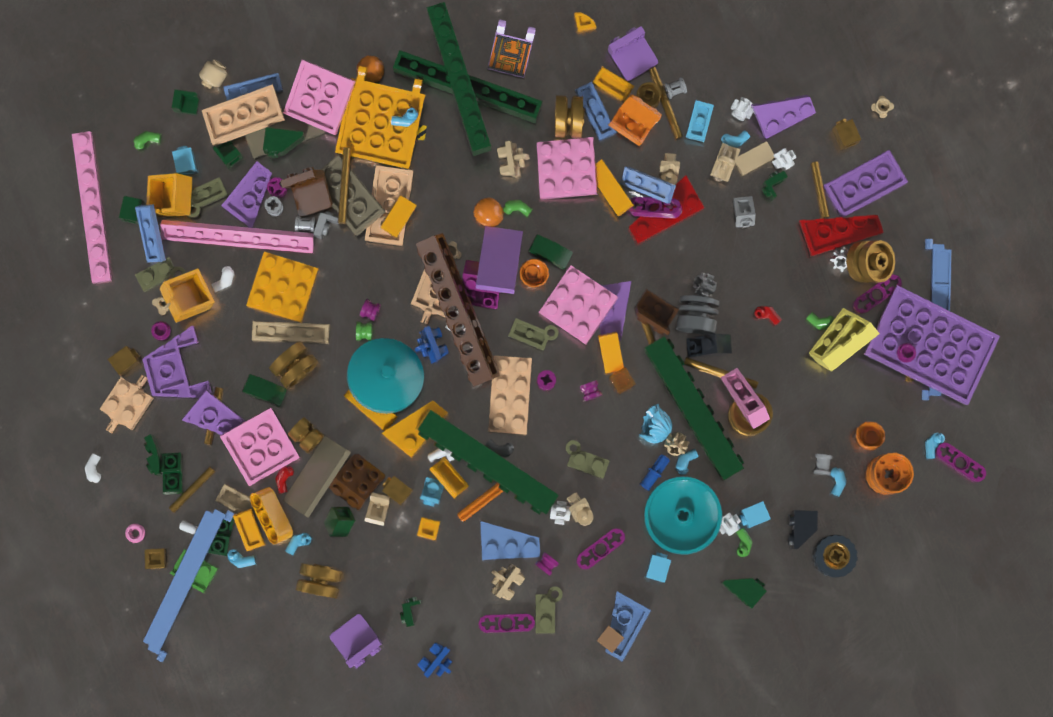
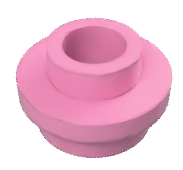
(131, 528)

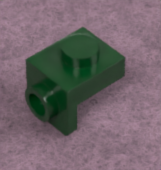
(774, 179)
(407, 615)

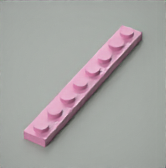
(91, 207)
(237, 236)

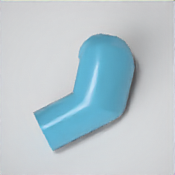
(931, 443)
(683, 461)
(840, 480)
(298, 540)
(240, 561)

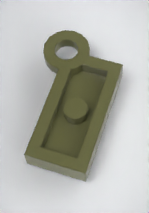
(206, 195)
(157, 274)
(531, 334)
(586, 462)
(546, 611)

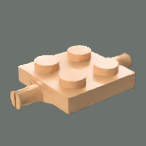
(427, 299)
(126, 403)

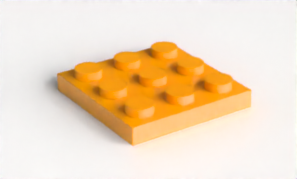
(282, 287)

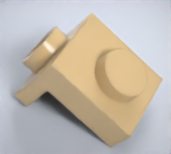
(377, 508)

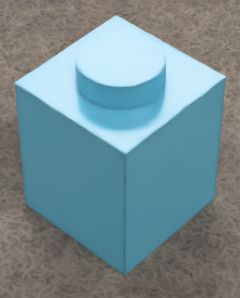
(185, 161)
(754, 515)
(658, 567)

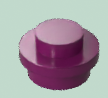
(161, 330)
(906, 352)

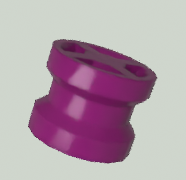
(274, 186)
(370, 310)
(546, 383)
(590, 390)
(547, 563)

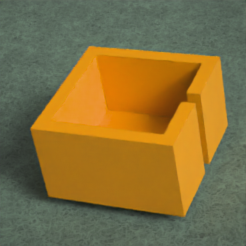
(170, 194)
(187, 295)

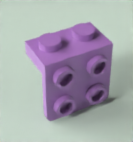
(632, 53)
(356, 641)

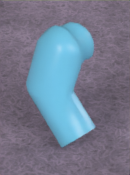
(406, 120)
(735, 141)

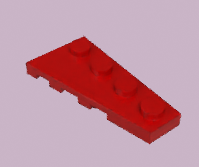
(648, 227)
(829, 234)

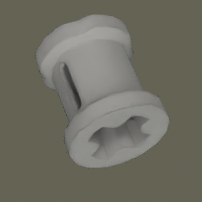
(682, 88)
(269, 202)
(305, 224)
(822, 464)

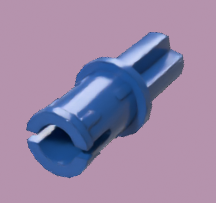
(655, 472)

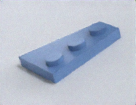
(507, 543)
(627, 620)

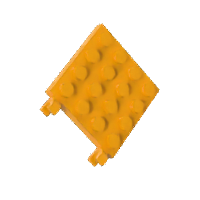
(368, 125)

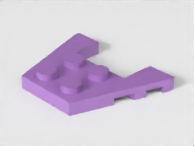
(167, 372)

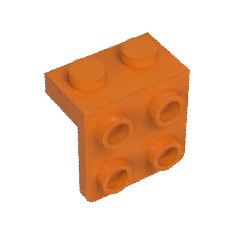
(635, 119)

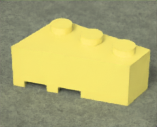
(842, 339)

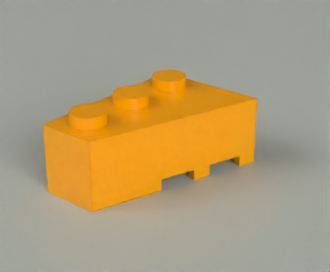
(406, 435)

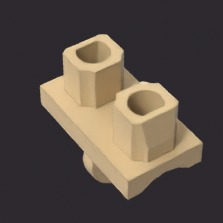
(514, 157)
(725, 162)
(669, 168)
(580, 510)
(504, 579)

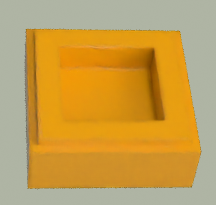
(428, 528)

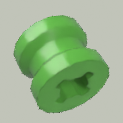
(364, 331)

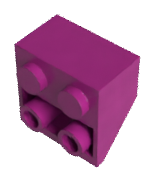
(478, 297)

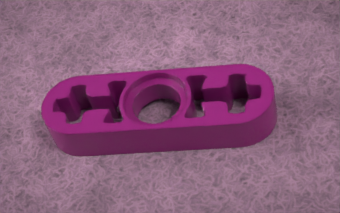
(661, 212)
(868, 306)
(951, 449)
(615, 544)
(492, 619)

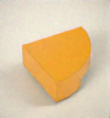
(584, 22)

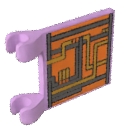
(510, 53)

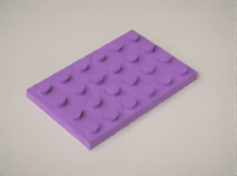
(948, 347)

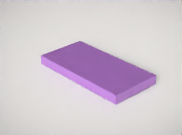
(865, 184)
(499, 260)

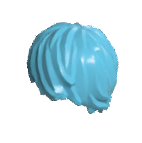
(656, 425)

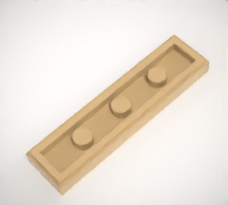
(290, 332)

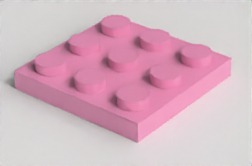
(319, 97)
(567, 168)
(578, 304)
(259, 446)

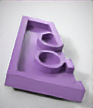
(779, 115)
(248, 195)
(616, 316)
(212, 414)

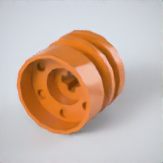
(900, 473)

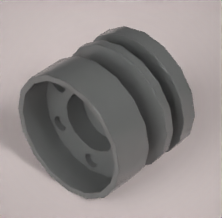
(698, 312)

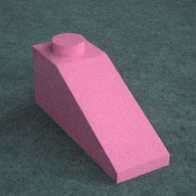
(745, 398)

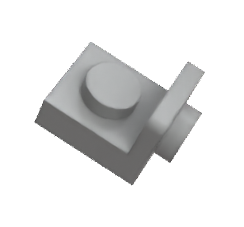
(744, 211)
(322, 225)

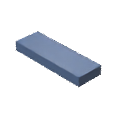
(242, 88)
(595, 111)
(647, 184)
(150, 233)

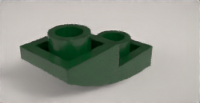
(551, 251)
(264, 389)
(154, 460)
(172, 473)
(222, 539)

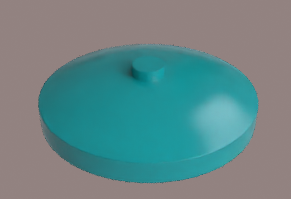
(385, 375)
(683, 515)

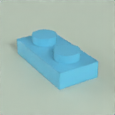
(699, 121)

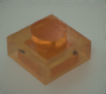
(622, 380)

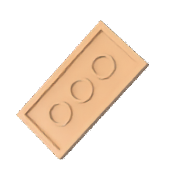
(243, 115)
(387, 188)
(510, 396)

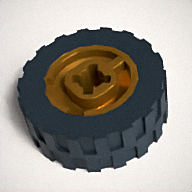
(835, 556)

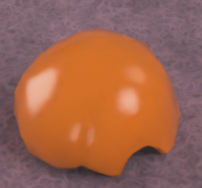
(375, 68)
(488, 212)
(534, 273)
(870, 435)

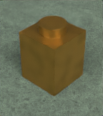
(846, 133)
(124, 360)
(396, 490)

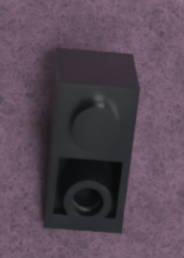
(709, 345)
(803, 525)

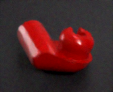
(768, 312)
(281, 478)

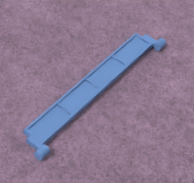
(939, 286)
(183, 580)

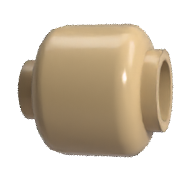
(213, 74)

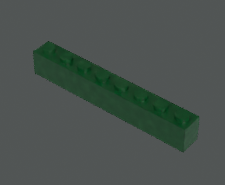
(459, 79)
(485, 92)
(693, 408)
(486, 461)

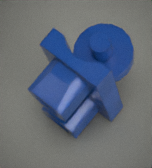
(428, 345)
(440, 652)

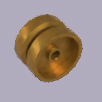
(569, 116)
(870, 261)
(293, 365)
(741, 425)
(319, 580)

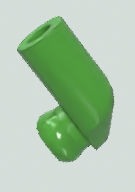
(141, 139)
(514, 205)
(820, 323)
(745, 544)

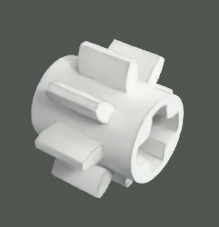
(742, 109)
(784, 159)
(837, 259)
(560, 512)
(730, 524)

